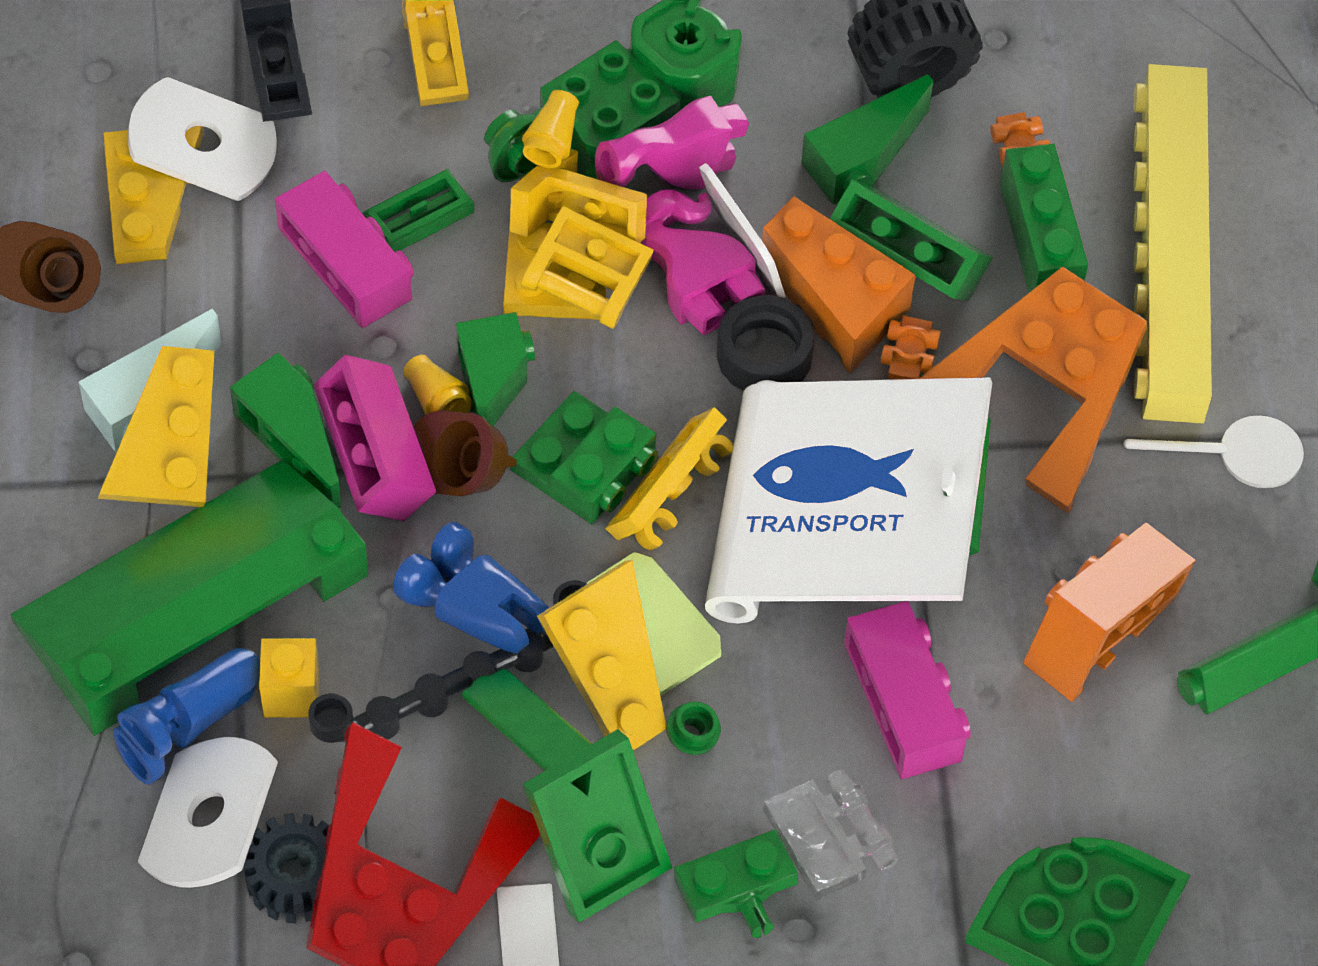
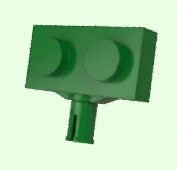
(738, 880)

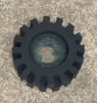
(271, 852)

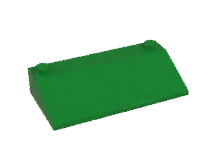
(188, 587)

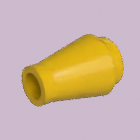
(551, 132)
(436, 387)

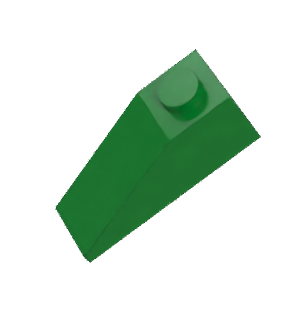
(865, 139)
(282, 413)

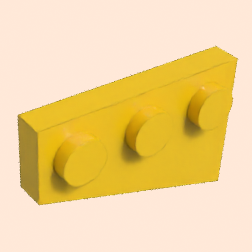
(142, 201)
(168, 435)
(609, 654)

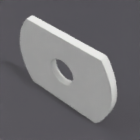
(160, 143)
(208, 854)

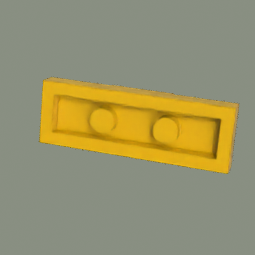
(670, 479)

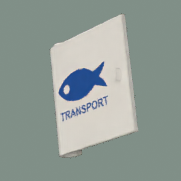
(847, 493)

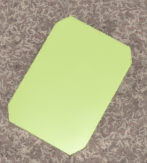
(677, 632)

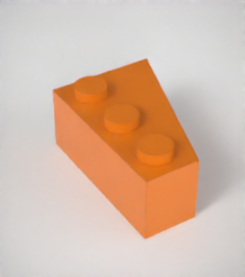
(837, 280)
(1104, 605)

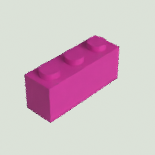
(344, 248)
(374, 438)
(906, 689)

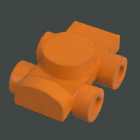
(1016, 132)
(909, 354)

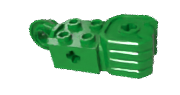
(672, 59)

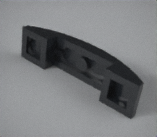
(275, 59)

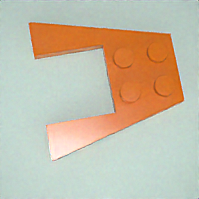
(1077, 344)

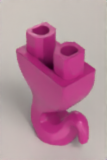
(676, 146)
(698, 265)

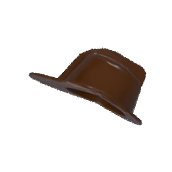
(47, 267)
(462, 452)

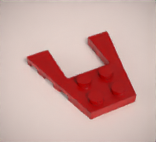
(379, 911)

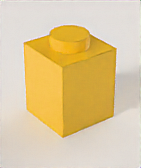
(288, 676)

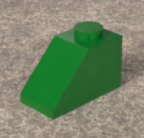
(493, 362)

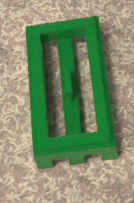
(423, 216)

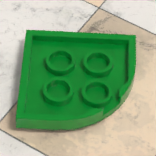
(1078, 906)

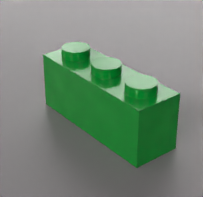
(1041, 214)
(911, 240)

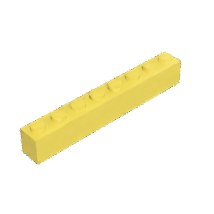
(1174, 244)

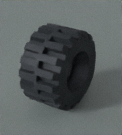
(911, 39)

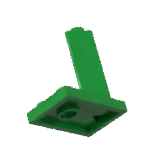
(1252, 660)
(584, 802)

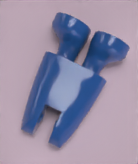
(470, 593)
(184, 712)

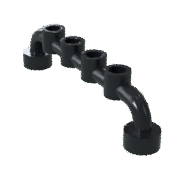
(333, 713)

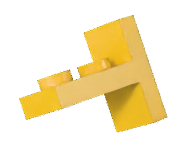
(435, 51)
(546, 190)

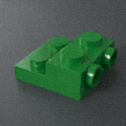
(586, 456)

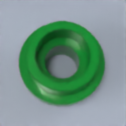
(697, 715)

